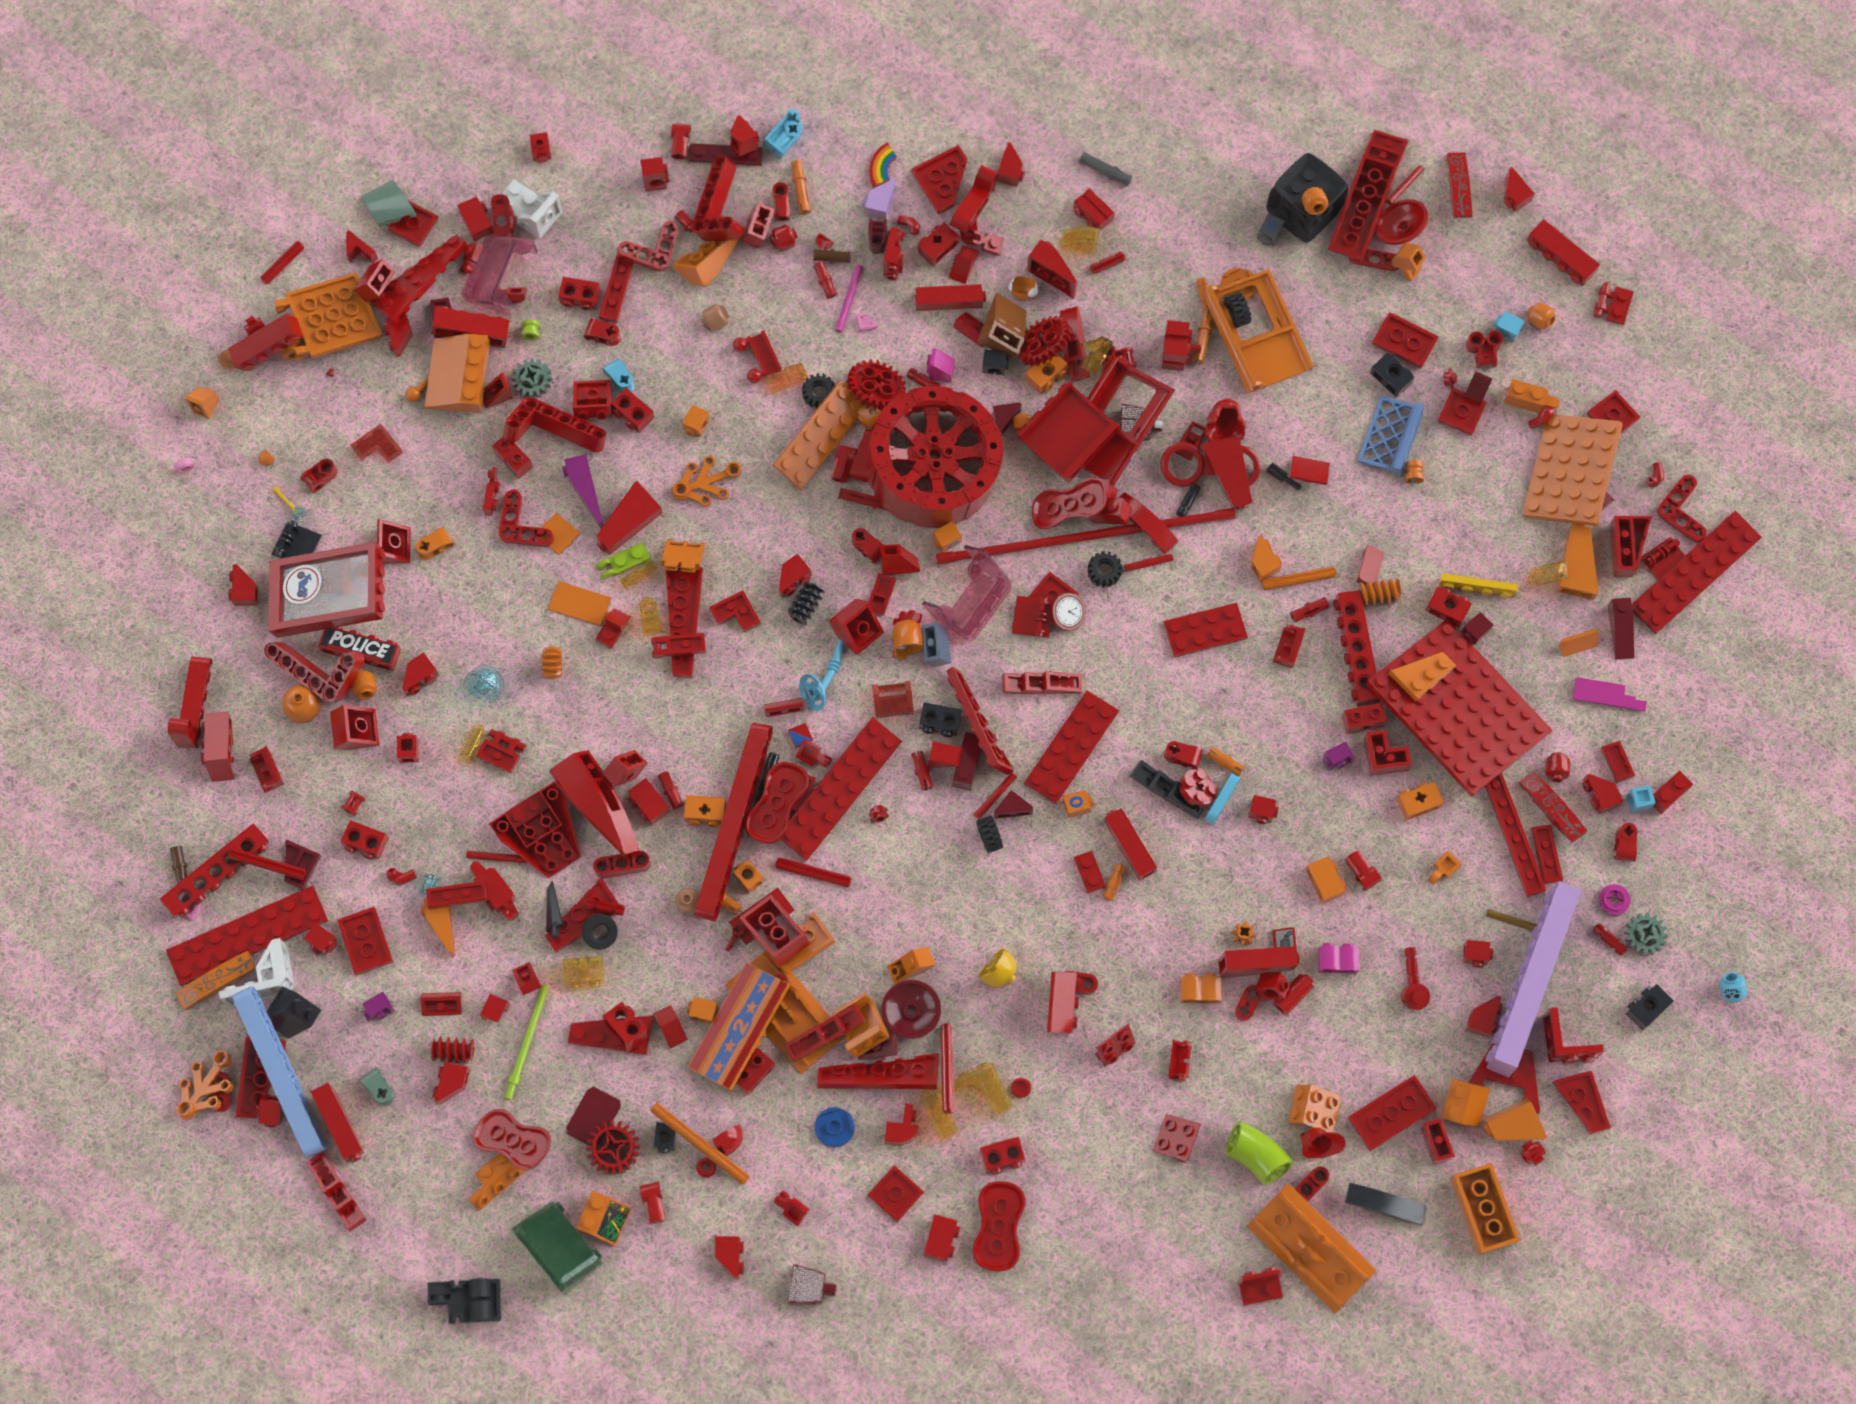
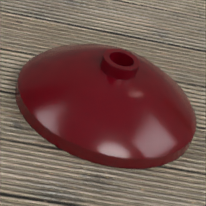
(906, 996)

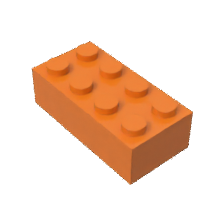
(1485, 1209)

